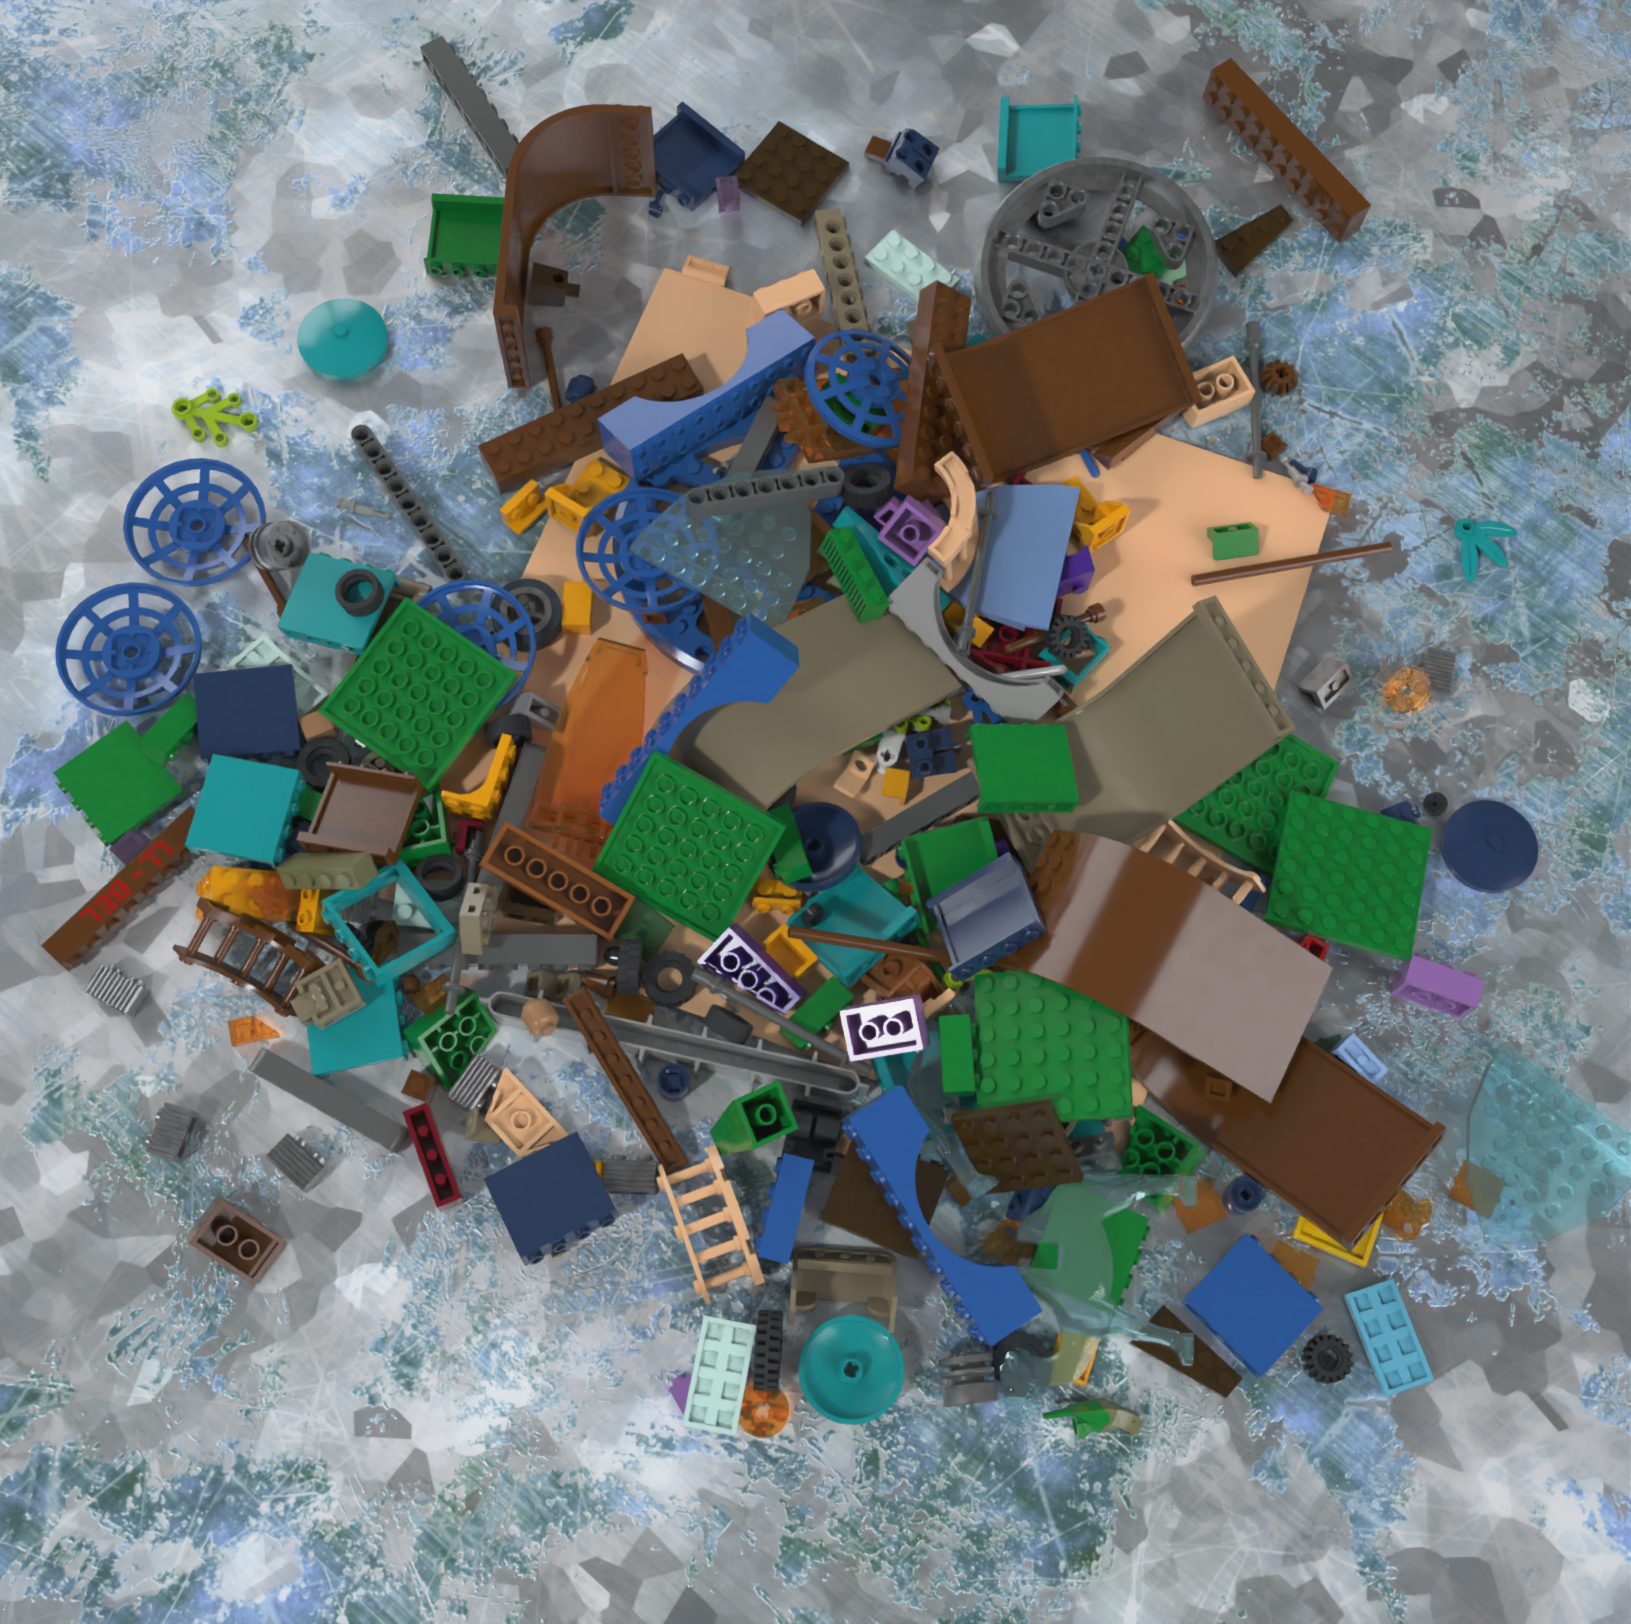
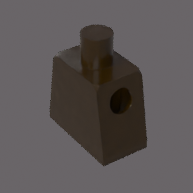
(550, 286)

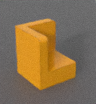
(896, 784)

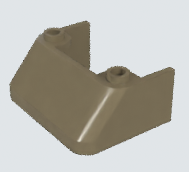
(844, 1277)

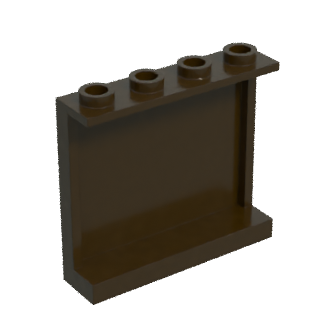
(861, 1209)

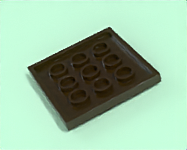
(790, 173)
(1018, 1146)

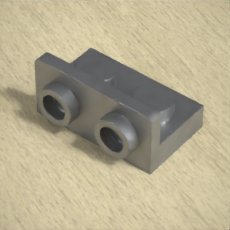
(1097, 1153)

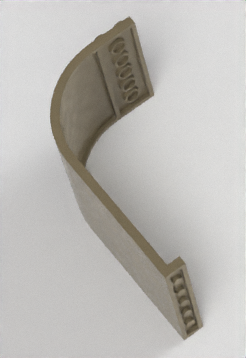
(846, 690)
(1161, 735)

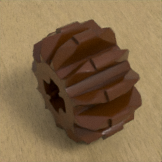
(1279, 378)

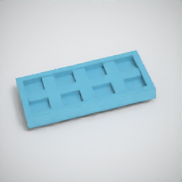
(1388, 1337)

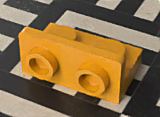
(523, 508)
(773, 895)
(310, 910)

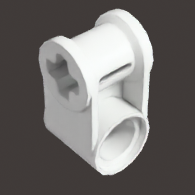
(889, 749)

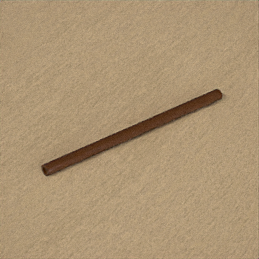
(1291, 563)
(874, 945)

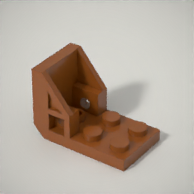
(900, 977)

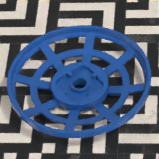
(859, 385)
(187, 515)
(632, 565)
(477, 633)
(121, 641)

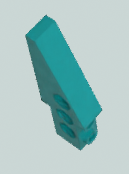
(886, 563)

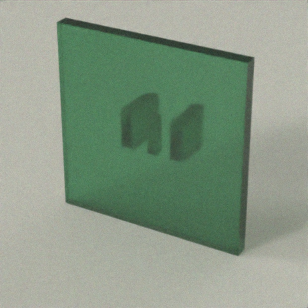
(644, 924)

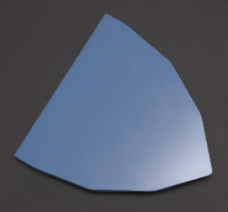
(1021, 553)

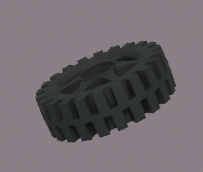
(768, 1350)

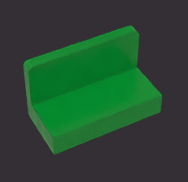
(1234, 540)

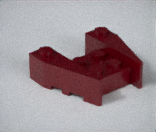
(993, 656)

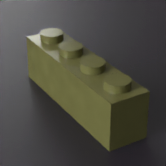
(327, 870)

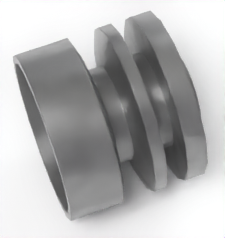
(290, 543)
(967, 1379)

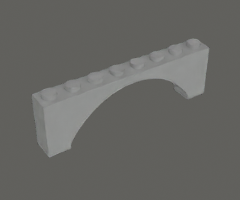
(919, 607)

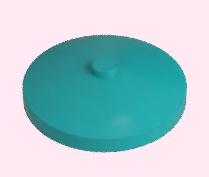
(342, 339)
(851, 1370)

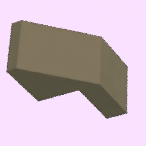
(554, 986)

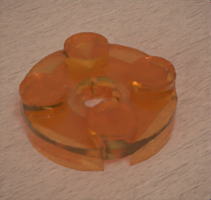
(1396, 685)
(777, 1413)

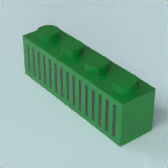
(854, 574)

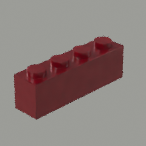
(433, 1157)

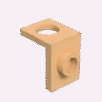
(853, 778)

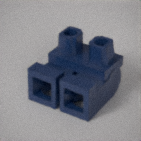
(911, 156)
(921, 756)

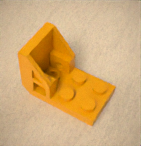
(573, 503)
(1095, 522)

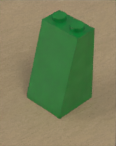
(754, 1120)

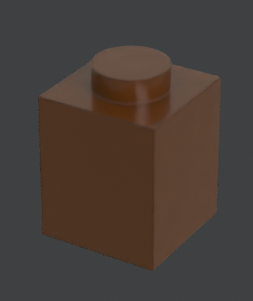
(419, 1087)

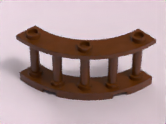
(264, 935)

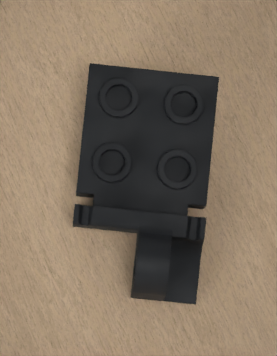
(816, 1133)

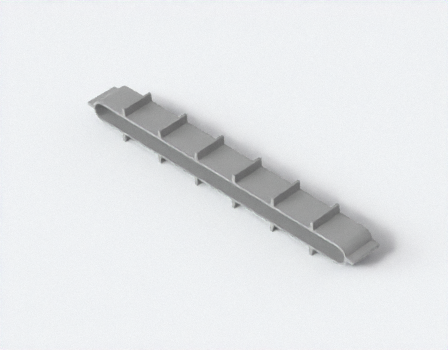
(700, 1041)

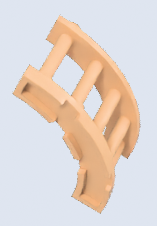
(959, 540)
(1204, 857)
(730, 1214)

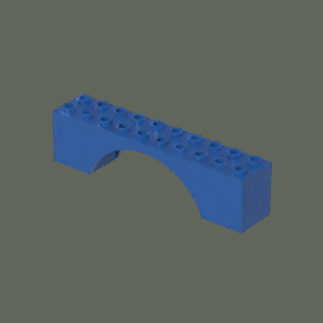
(651, 433)
(746, 668)
(985, 1295)

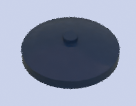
(830, 842)
(1489, 846)

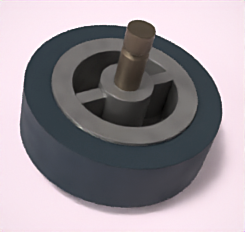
(541, 605)

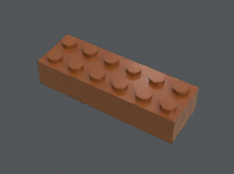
(556, 881)

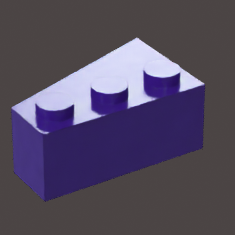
(1076, 573)

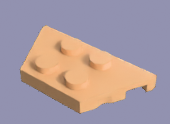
(521, 1118)

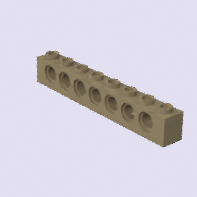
(841, 277)

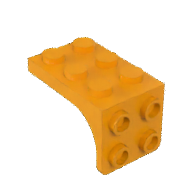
(488, 798)
(234, 889)

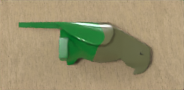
(1098, 1416)

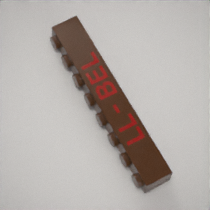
(122, 894)

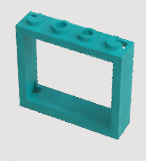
(422, 901)

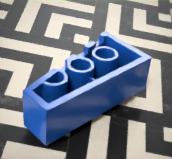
(785, 1209)

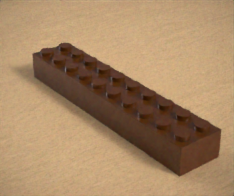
(1285, 150)
(926, 426)
(574, 429)

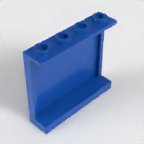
(1252, 1305)

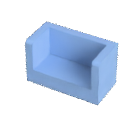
(1358, 1058)

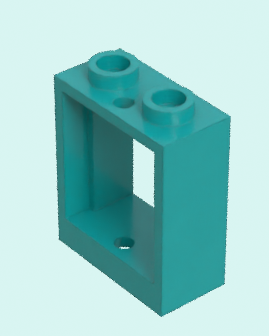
(1069, 680)

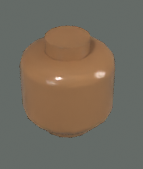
(539, 1017)

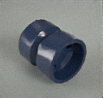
(673, 1082)
(1242, 1196)

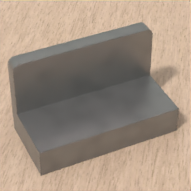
(1327, 681)

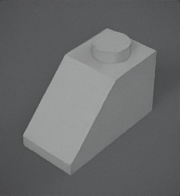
(537, 709)

